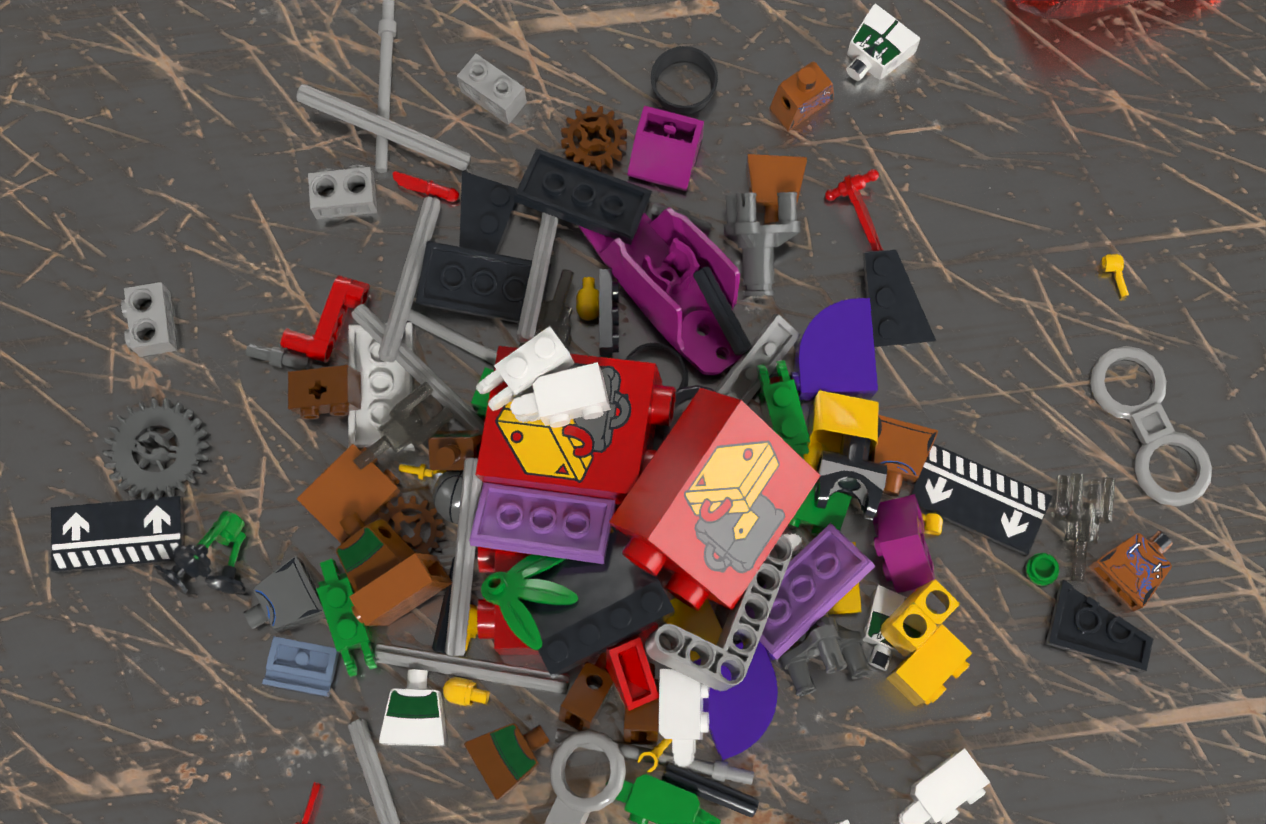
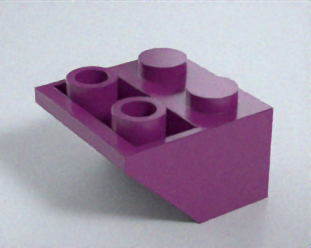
(665, 148)

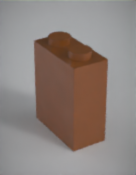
(348, 490)
(400, 590)

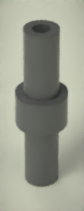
(703, 225)
(278, 357)

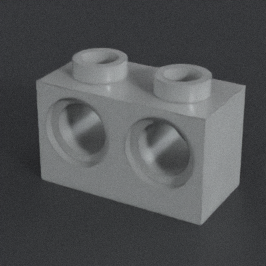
(492, 89)
(342, 201)
(156, 317)

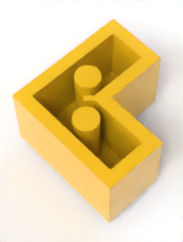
(927, 668)

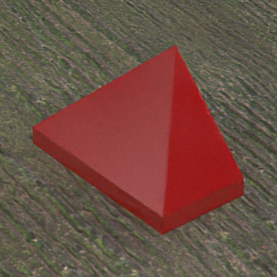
(631, 673)

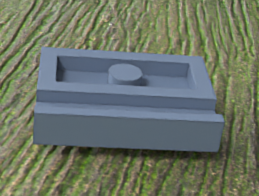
(301, 666)

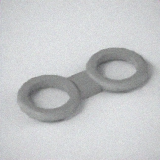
(1151, 426)
(568, 806)

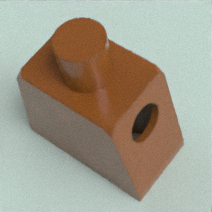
(770, 176)

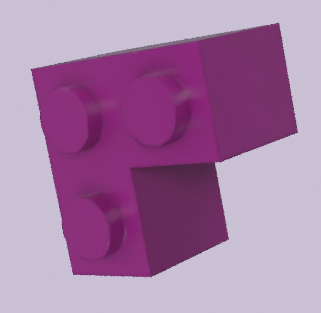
(903, 543)

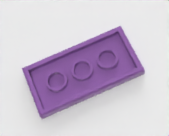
(542, 523)
(811, 587)

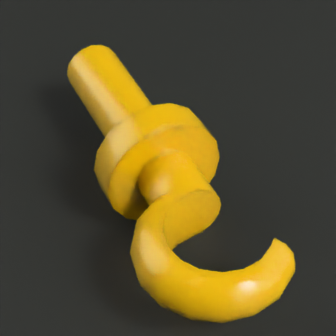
(421, 471)

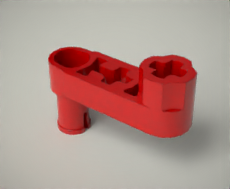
(343, 295)

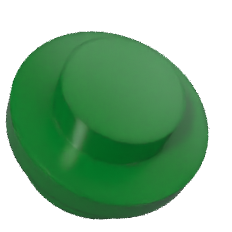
(1042, 569)

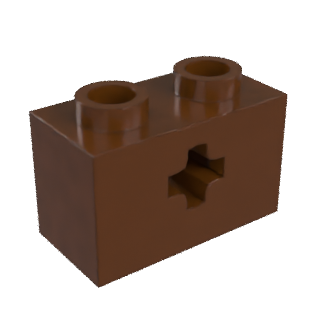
(324, 391)

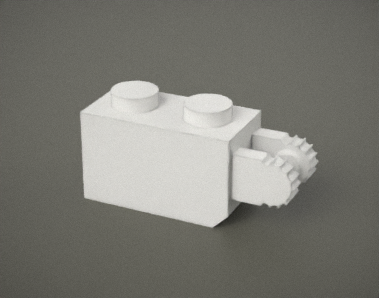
(521, 368)
(564, 397)
(682, 713)
(944, 790)

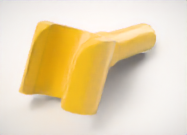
(1115, 264)
(933, 524)
(656, 752)

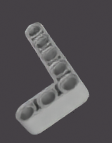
(737, 624)

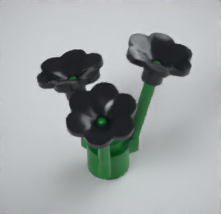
(195, 562)

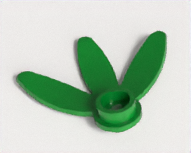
(507, 589)

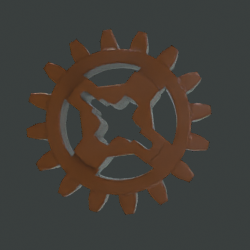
(591, 126)
(419, 522)

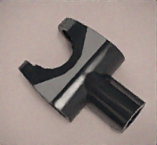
(852, 474)

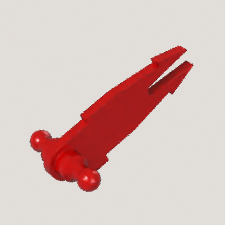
(851, 187)

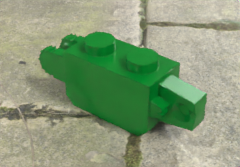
(783, 408)
(344, 627)
(662, 803)

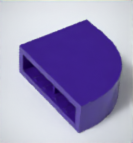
(837, 352)
(746, 710)

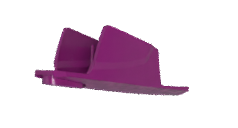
(661, 282)

